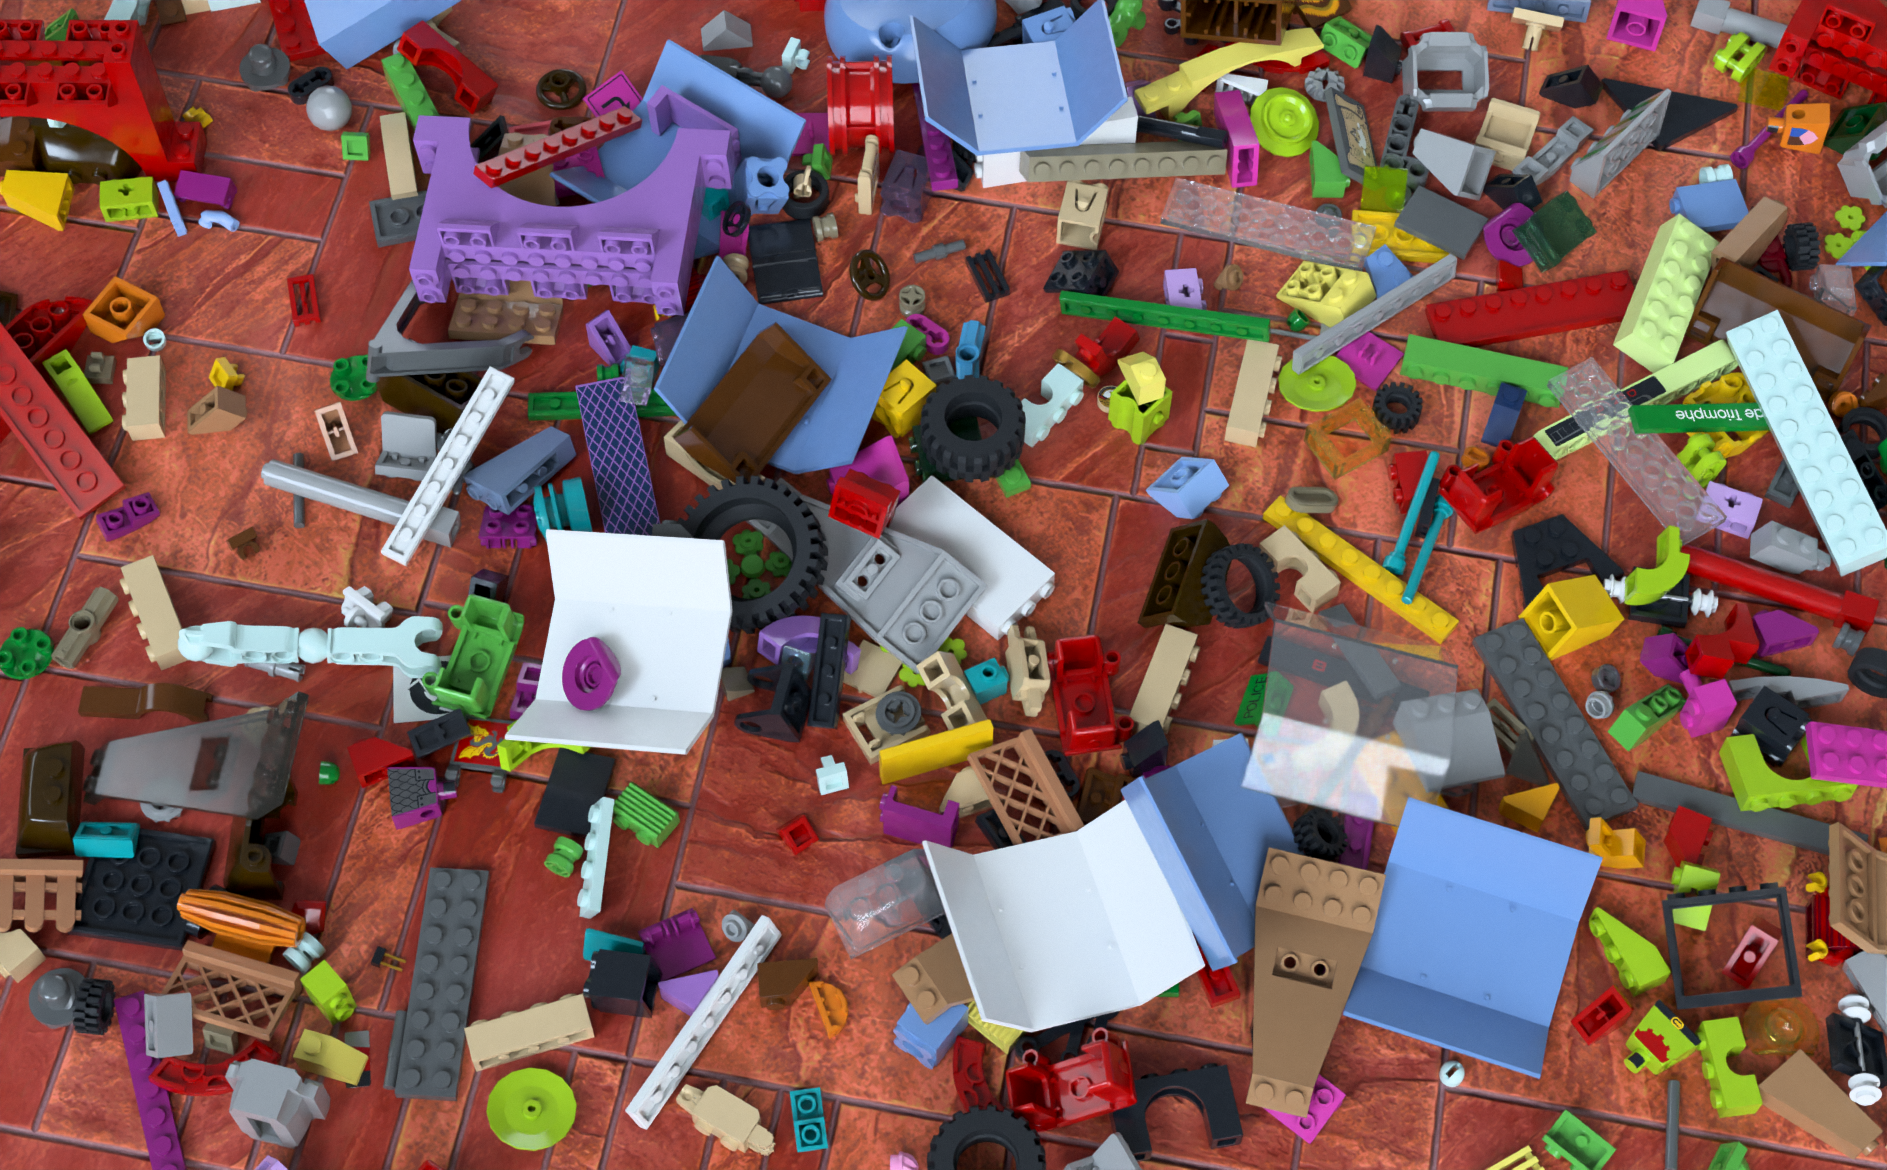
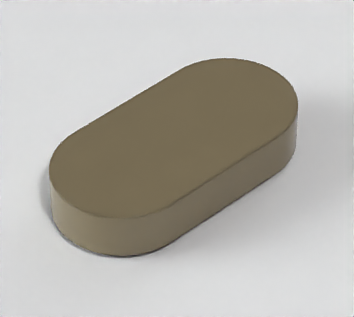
(1311, 499)

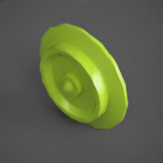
(1284, 122)
(1320, 387)
(531, 1109)

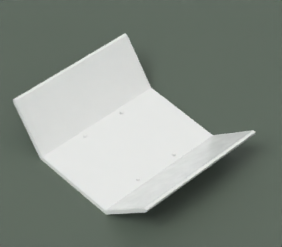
(665, 619)
(1065, 924)

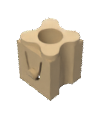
(1082, 214)

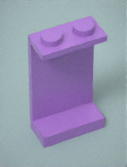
(670, 107)

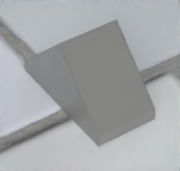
(726, 33)

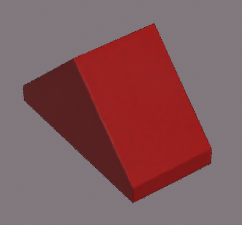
(1603, 1015)

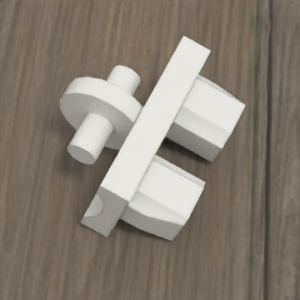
(361, 611)

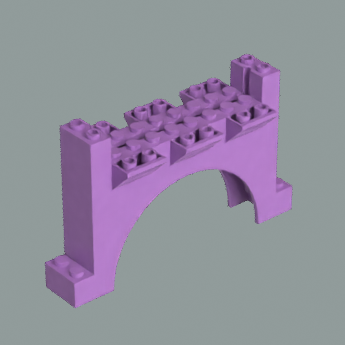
(631, 242)

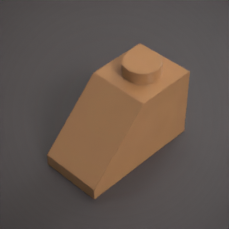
(217, 412)

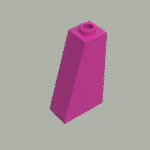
(1242, 141)

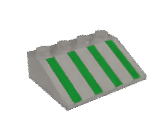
(1620, 145)

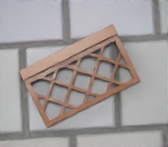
(1043, 778)
(244, 971)

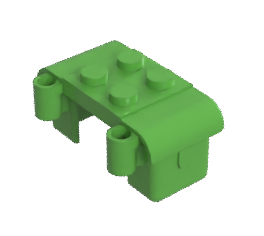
(479, 657)

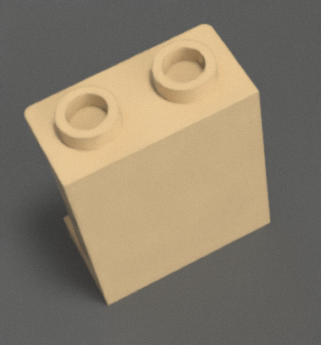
(1508, 132)

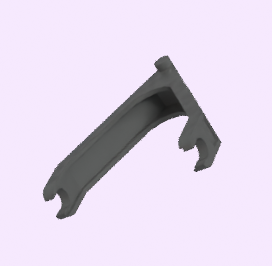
(396, 356)

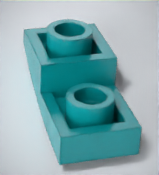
(808, 1120)

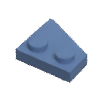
(1385, 271)

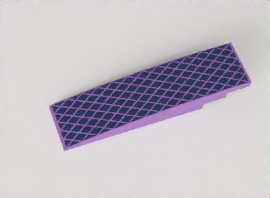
(617, 459)

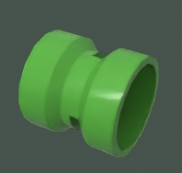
(563, 857)

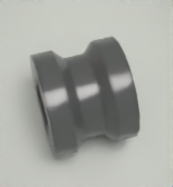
(1848, 639)

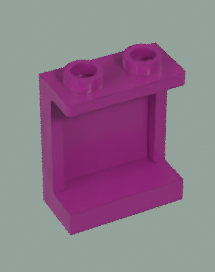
(918, 824)

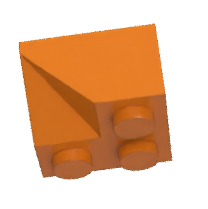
(123, 312)

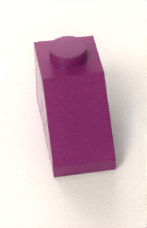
(1781, 632)
(1665, 656)

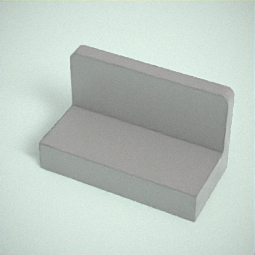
(168, 1024)

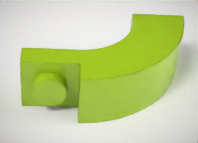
(1650, 585)

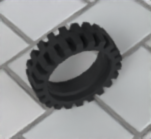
(1217, 591)

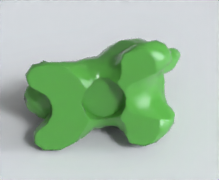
(1126, 15)

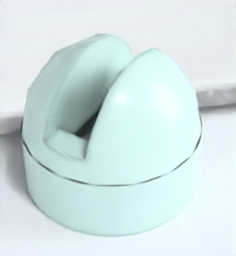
(154, 335)
(1456, 1078)

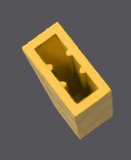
(39, 195)

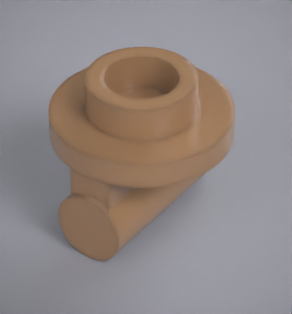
(1230, 278)

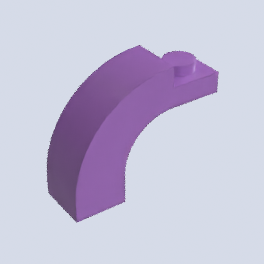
(799, 633)

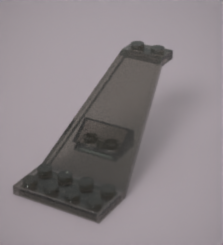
(212, 766)

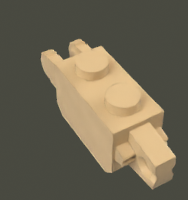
(1027, 669)
(727, 1118)

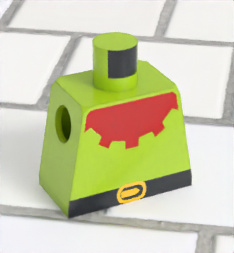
(1659, 1041)

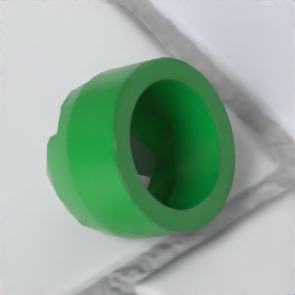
(1297, 320)
(328, 773)

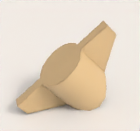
(802, 184)

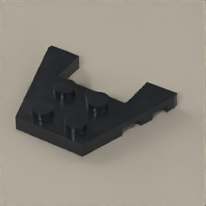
(1554, 547)

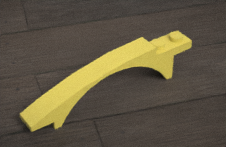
(1178, 89)

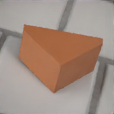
(336, 431)

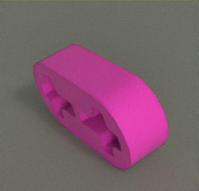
(932, 332)

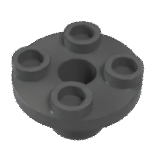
(265, 68)
(54, 996)

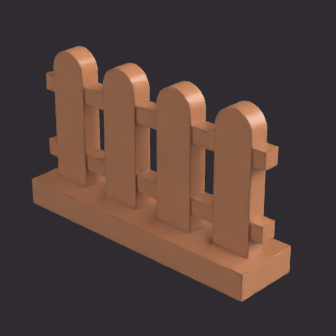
(35, 879)

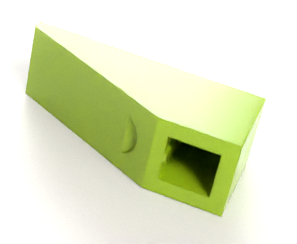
(77, 391)
(1635, 958)

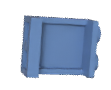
(1710, 205)

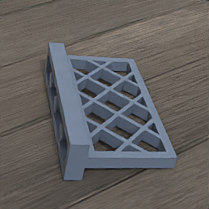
(1569, 9)

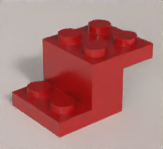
(864, 503)

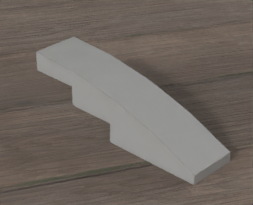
(1800, 691)

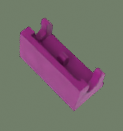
(205, 188)

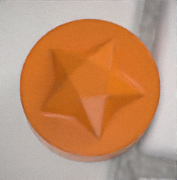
(1842, 402)
(1475, 455)

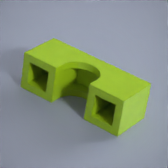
(1729, 1092)

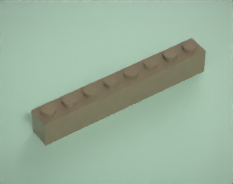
(1122, 161)

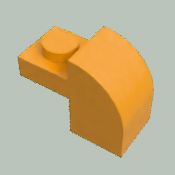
(1618, 847)

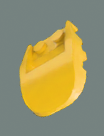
(1729, 389)

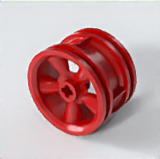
(860, 103)

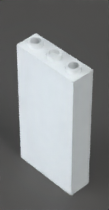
(1012, 574)

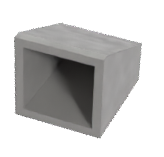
(1454, 162)

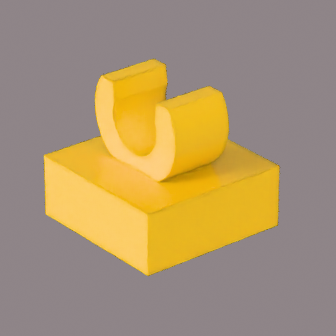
(225, 375)

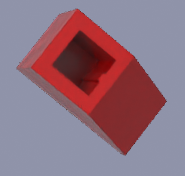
(1406, 473)
(1687, 836)

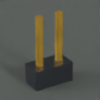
(379, 956)

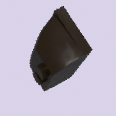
(82, 154)
(431, 395)
(1176, 586)
(50, 799)

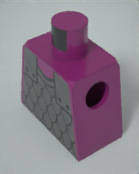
(417, 794)

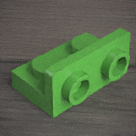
(1345, 41)

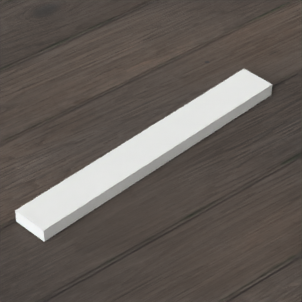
(447, 466)
(703, 1023)

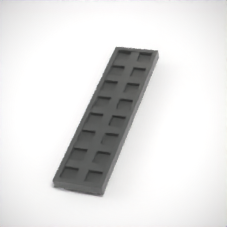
(1556, 723)
(442, 985)

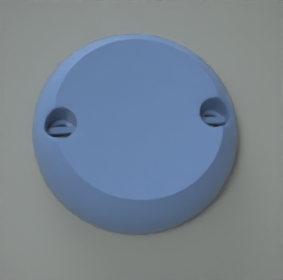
(883, 28)

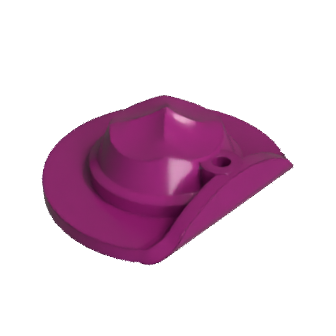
(1500, 238)
(590, 674)

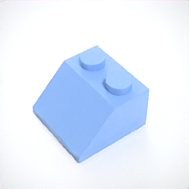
(1189, 486)

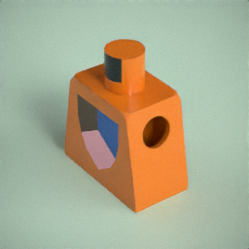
(1802, 126)

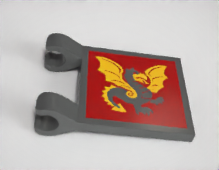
(480, 751)

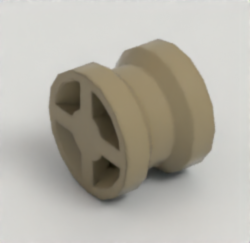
(825, 227)
(907, 297)

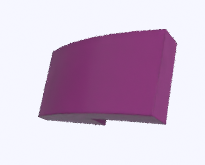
(133, 515)

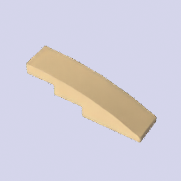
(398, 156)

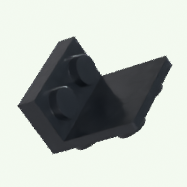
(1083, 273)

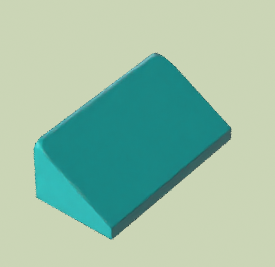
(106, 839)
(598, 940)

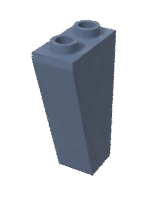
(514, 473)

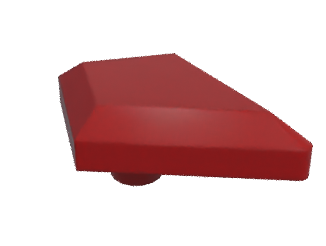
(313, 912)

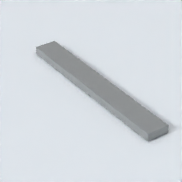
(1374, 314)

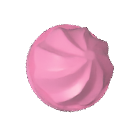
(903, 1161)

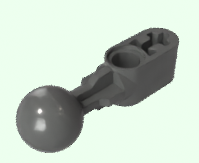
(775, 80)

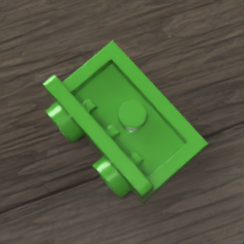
(1577, 1143)

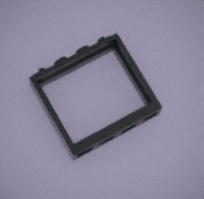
(1735, 895)

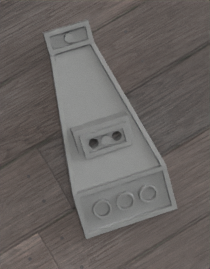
(907, 600)

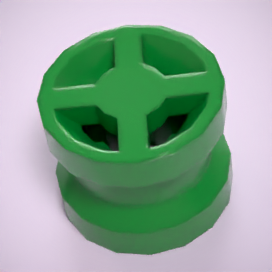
(608, 372)

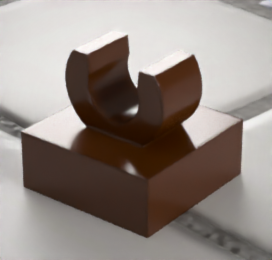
(241, 540)

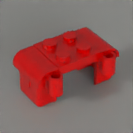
(1503, 490)
(1084, 696)
(1075, 1087)

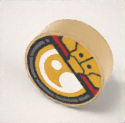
(1103, 398)

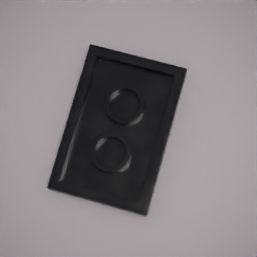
(572, 789)

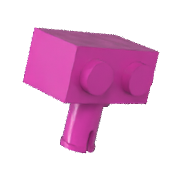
(1706, 706)

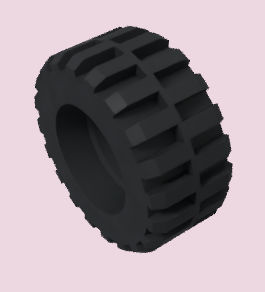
(972, 399)
(986, 1126)

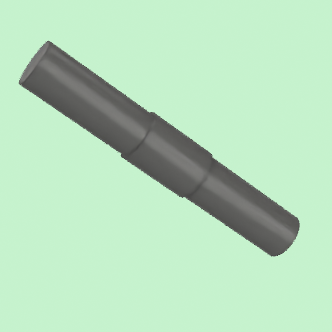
(395, 1050)

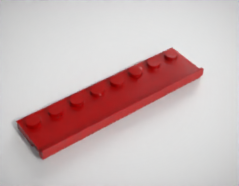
(1532, 310)

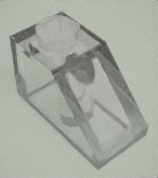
(1834, 287)
(636, 379)

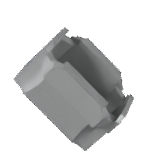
(1447, 53)
(1857, 173)
(274, 1102)

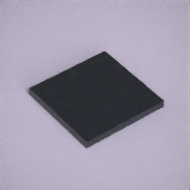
(139, 895)

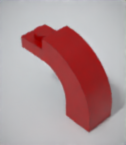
(1113, 344)

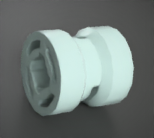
(1721, 173)
(305, 953)

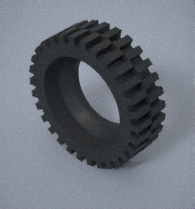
(783, 508)

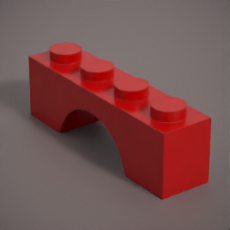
(427, 47)

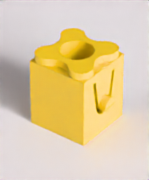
(900, 402)

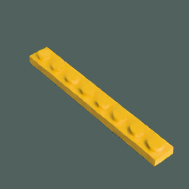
(1362, 571)

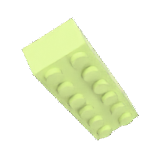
(1666, 294)

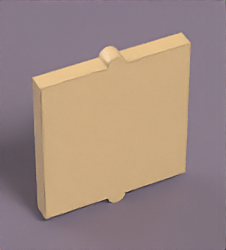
(874, 671)

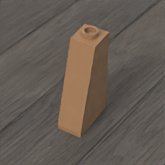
(1752, 234)
(1819, 1106)

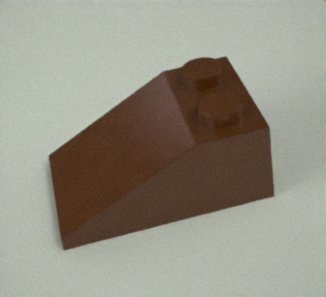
(18, 146)

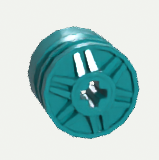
(562, 509)

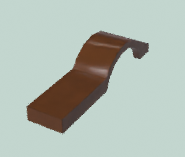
(133, 702)

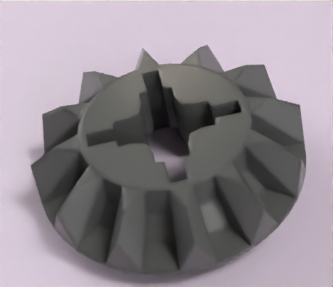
(892, 703)

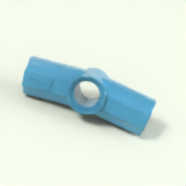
(969, 348)

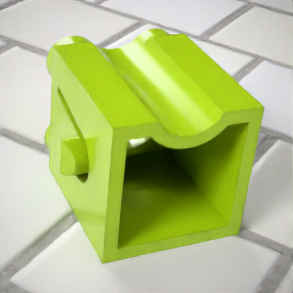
(1135, 418)

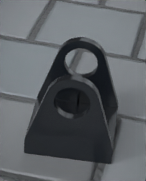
(789, 707)

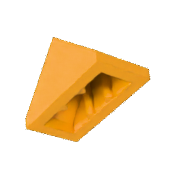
(1529, 806)

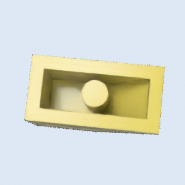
(1143, 377)
(329, 1057)

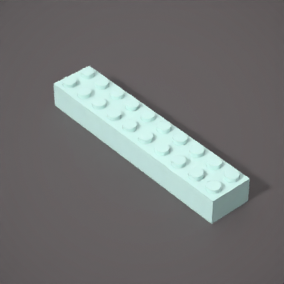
(1809, 443)

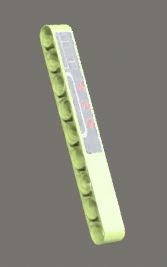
(1656, 389)

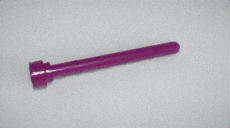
(1744, 155)

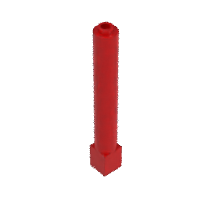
(1840, 608)

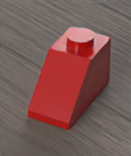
(374, 756)
(1752, 952)

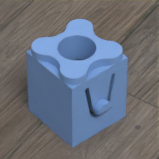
(1047, 25)
(748, 188)
(930, 1041)

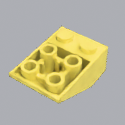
(1327, 292)

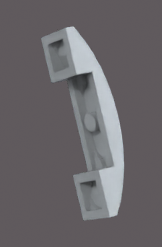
(1556, 152)

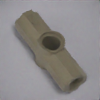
(93, 615)

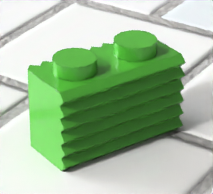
(644, 815)

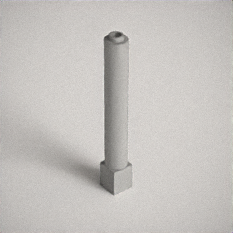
(1718, 16)
(355, 498)

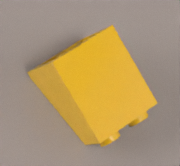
(1571, 615)

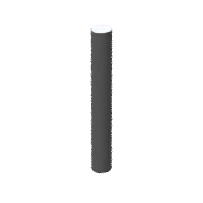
(299, 501)
(1672, 1125)

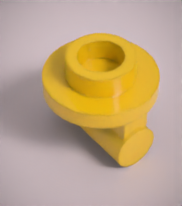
(197, 116)

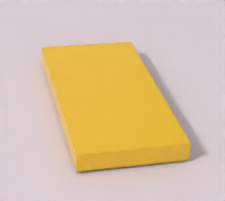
(1402, 244)
(934, 751)

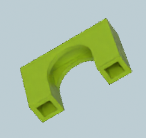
(1760, 788)

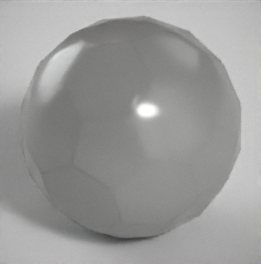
(329, 108)

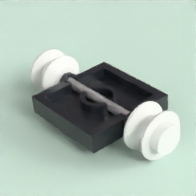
(1671, 608)
(1857, 1049)

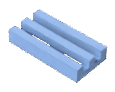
(172, 208)

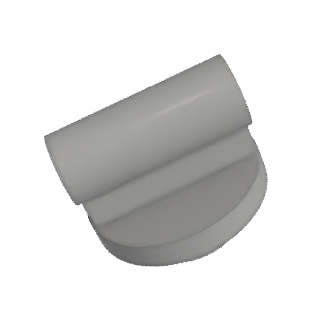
(736, 926)

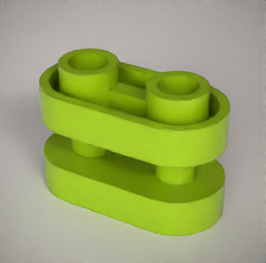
(1735, 46)
(1700, 461)

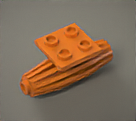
(242, 923)

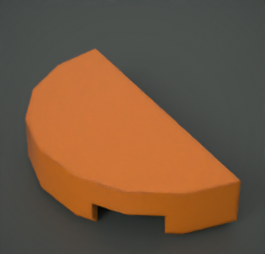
(831, 1006)

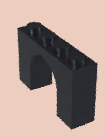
(1206, 1088)

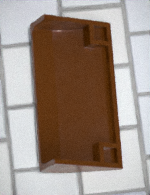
(1821, 333)
(754, 406)

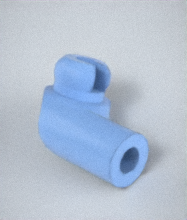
(221, 217)

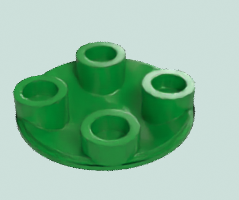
(349, 378)
(26, 653)

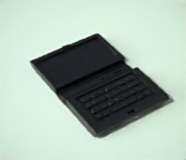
(784, 261)

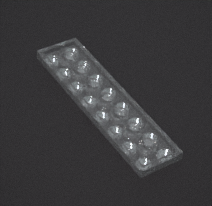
(1268, 225)
(1639, 458)

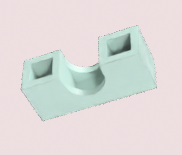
(1062, 391)

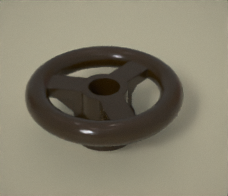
(559, 83)
(866, 275)

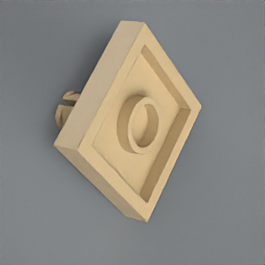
(1536, 23)

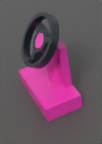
(734, 229)

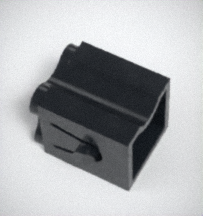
(1776, 725)
(622, 983)

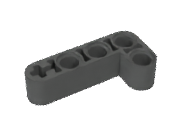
(1399, 140)

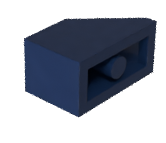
(1504, 414)

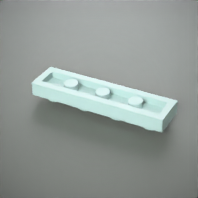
(594, 867)

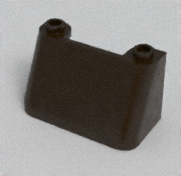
(248, 861)

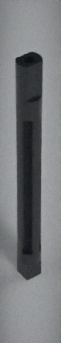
(1181, 131)

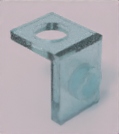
(802, 660)

